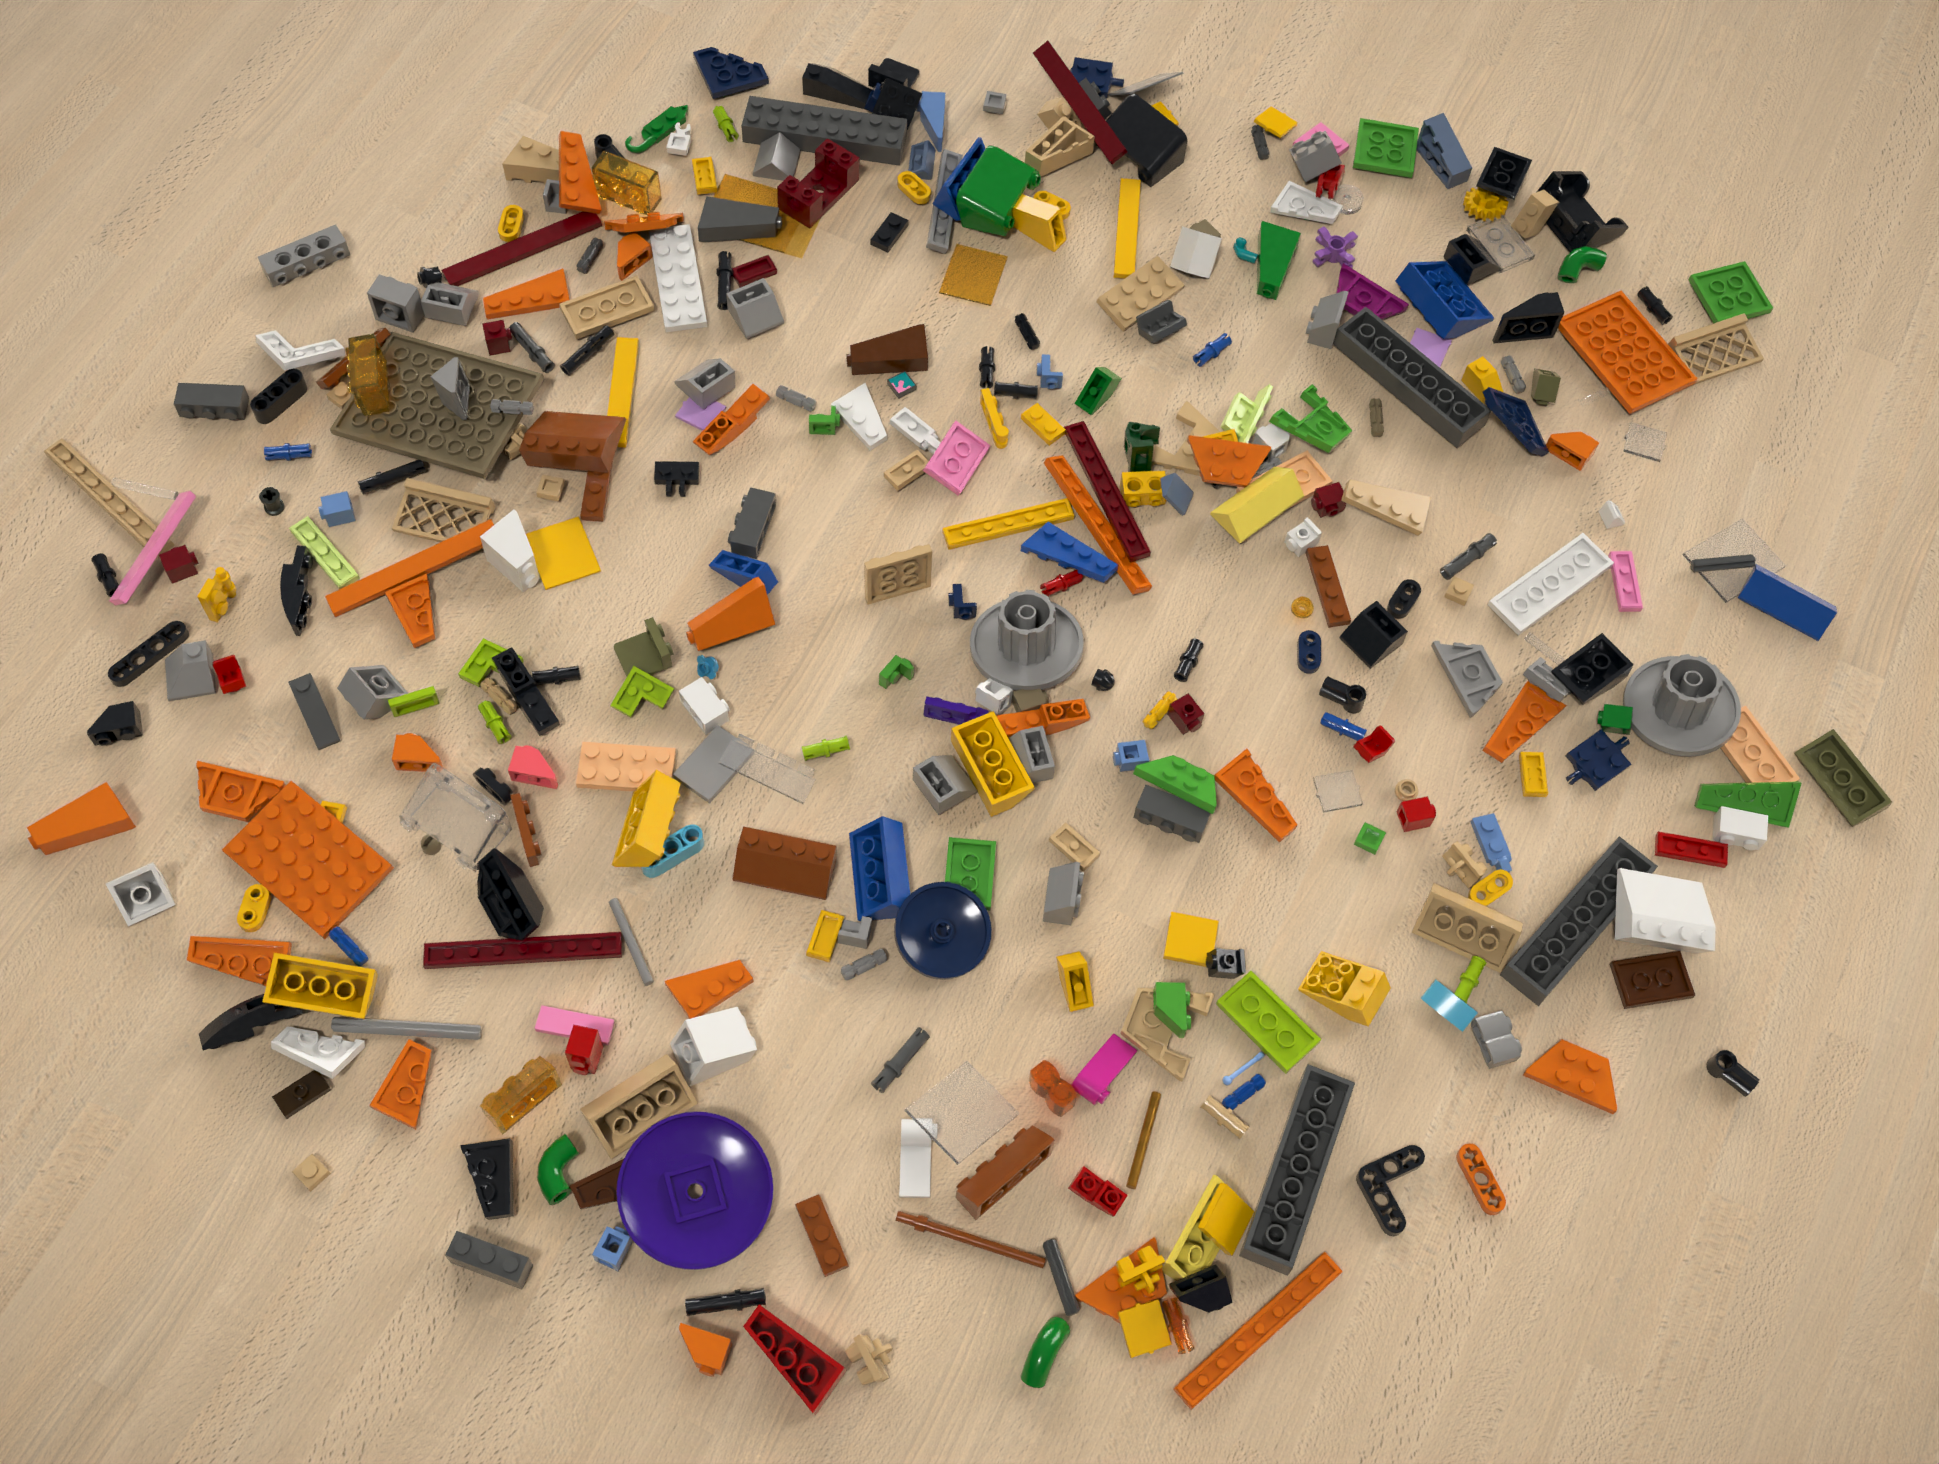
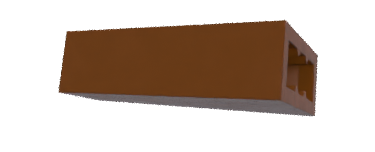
(890, 353)

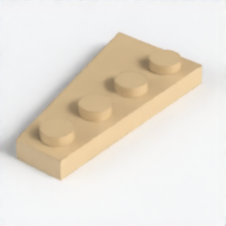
(1392, 505)

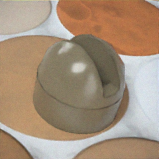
(433, 846)

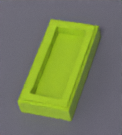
(413, 701)

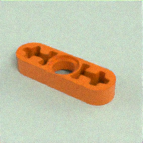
(1495, 1193)

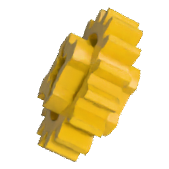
(1485, 204)

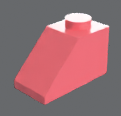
(531, 768)

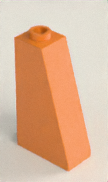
(732, 617)
(81, 821)

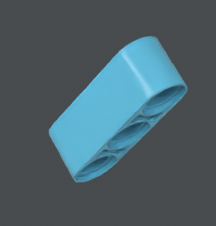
(684, 848)

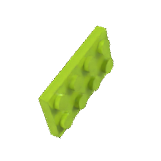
(1268, 1022)

